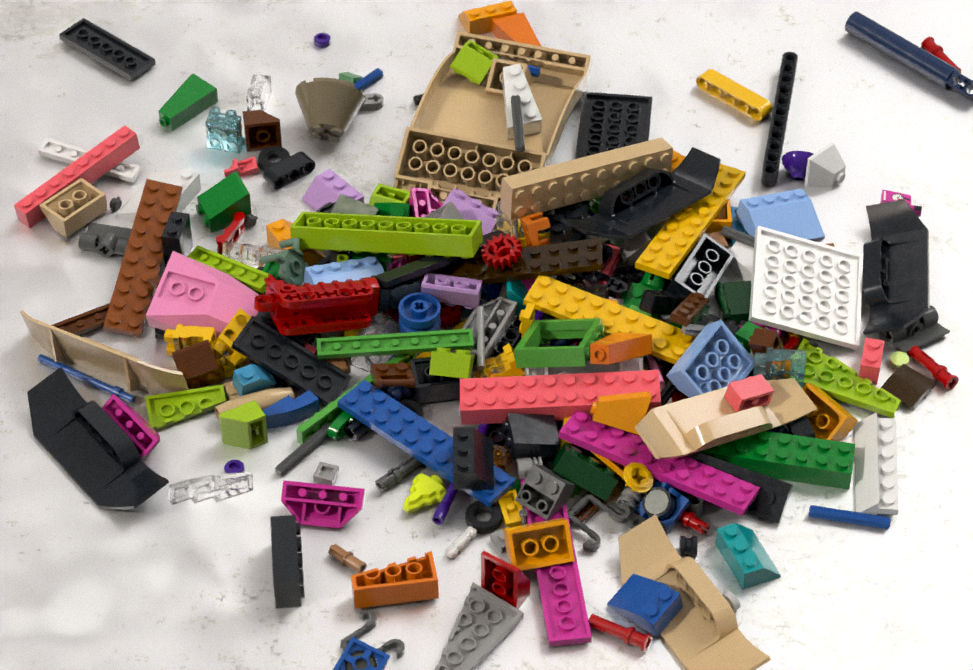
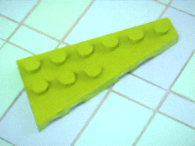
(844, 384)

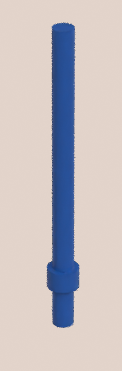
(118, 391)

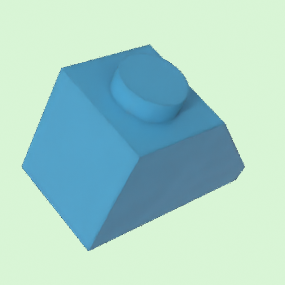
(252, 379)

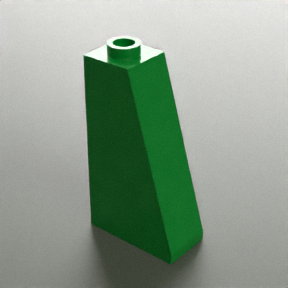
(187, 102)

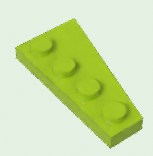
(178, 406)

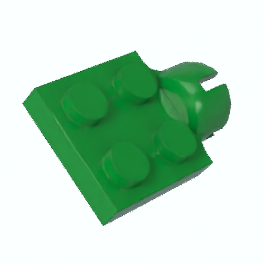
(637, 289)

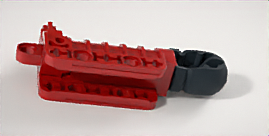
(329, 305)

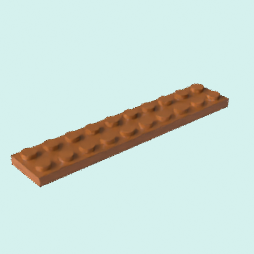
(141, 259)

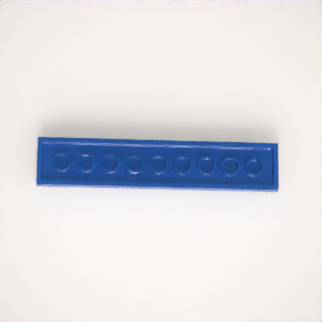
(414, 435)

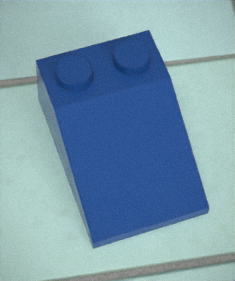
(647, 603)

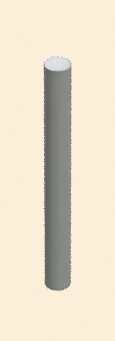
(480, 338)

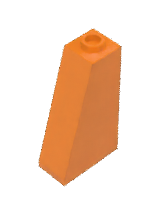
(515, 29)
(620, 347)

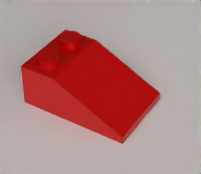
(504, 580)

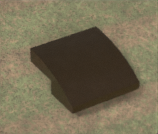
(909, 386)

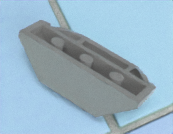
(496, 318)

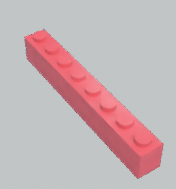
(88, 167)

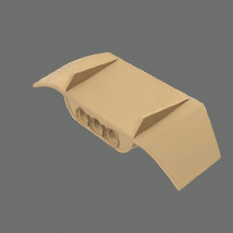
(104, 359)
(711, 421)
(705, 629)

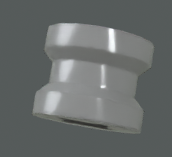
(629, 498)

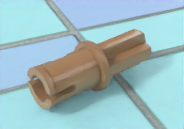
(347, 558)

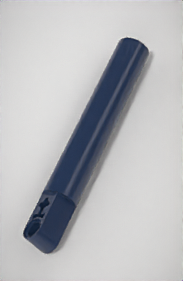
(908, 54)

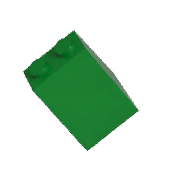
(222, 202)

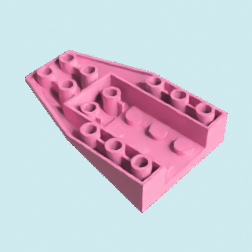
(197, 296)

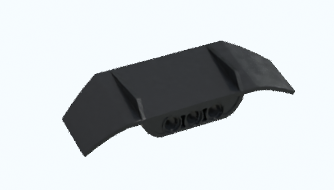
(650, 198)
(895, 267)
(90, 445)

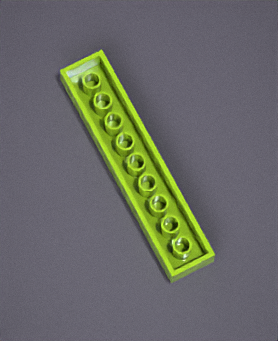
(388, 234)

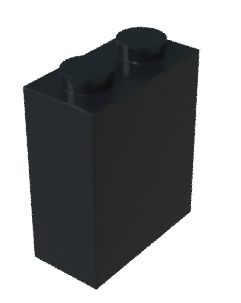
(177, 235)
(531, 435)

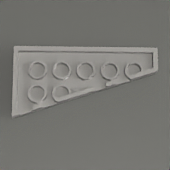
(478, 630)

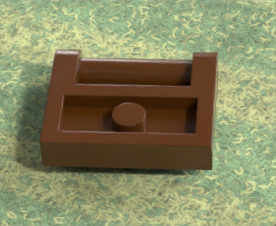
(392, 375)

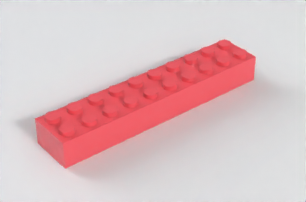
(558, 395)

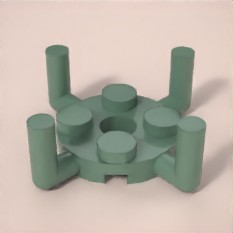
(288, 261)

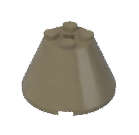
(329, 106)

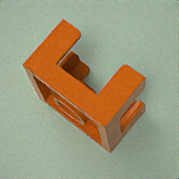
(531, 225)

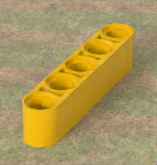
(734, 94)

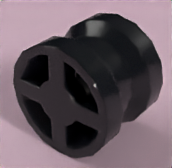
(688, 546)

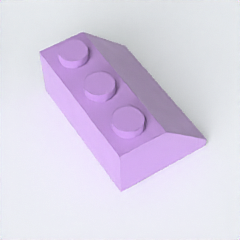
(327, 188)
(473, 210)
(453, 289)

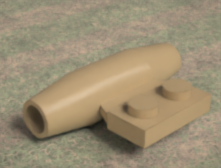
(264, 398)

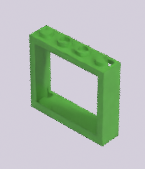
(531, 356)

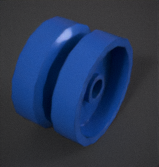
(419, 313)

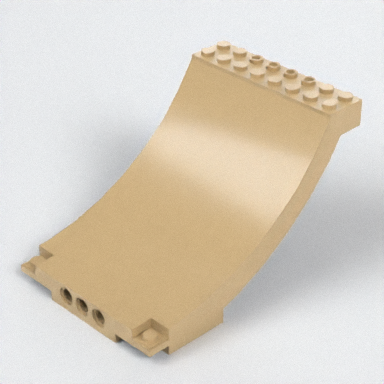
(462, 128)

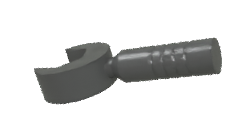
(633, 519)

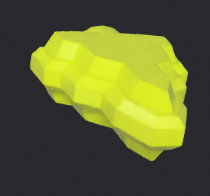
(423, 492)

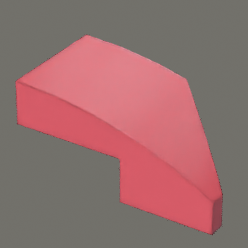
(244, 167)

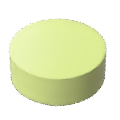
(897, 359)

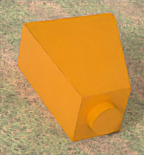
(621, 410)

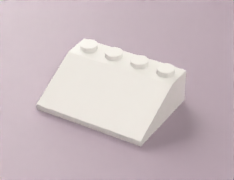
(181, 177)

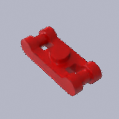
(232, 232)

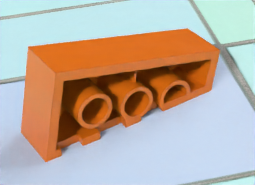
(396, 583)

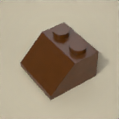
(261, 130)
(199, 365)

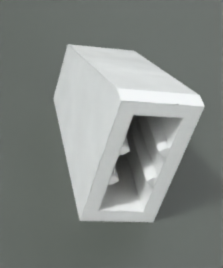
(742, 261)

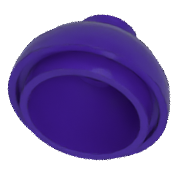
(796, 163)

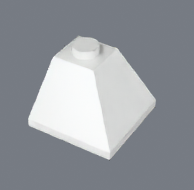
(825, 168)

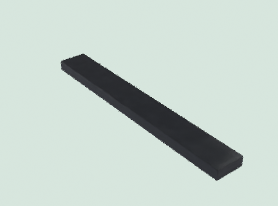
(423, 266)

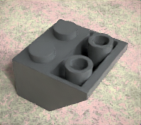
(544, 491)

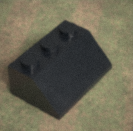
(432, 387)
(472, 460)

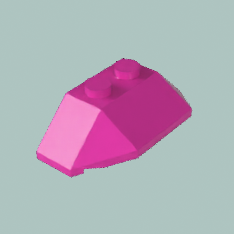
(422, 202)
(133, 424)
(321, 503)

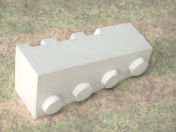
(516, 84)

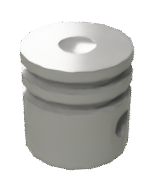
(524, 465)

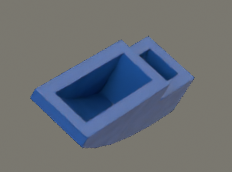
(291, 410)

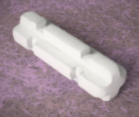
(461, 542)

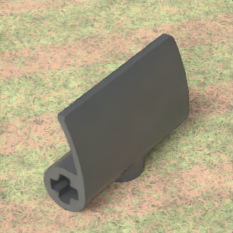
(105, 239)
(919, 333)

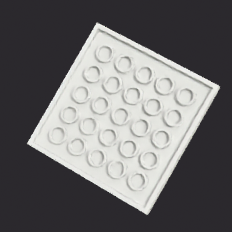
(806, 288)

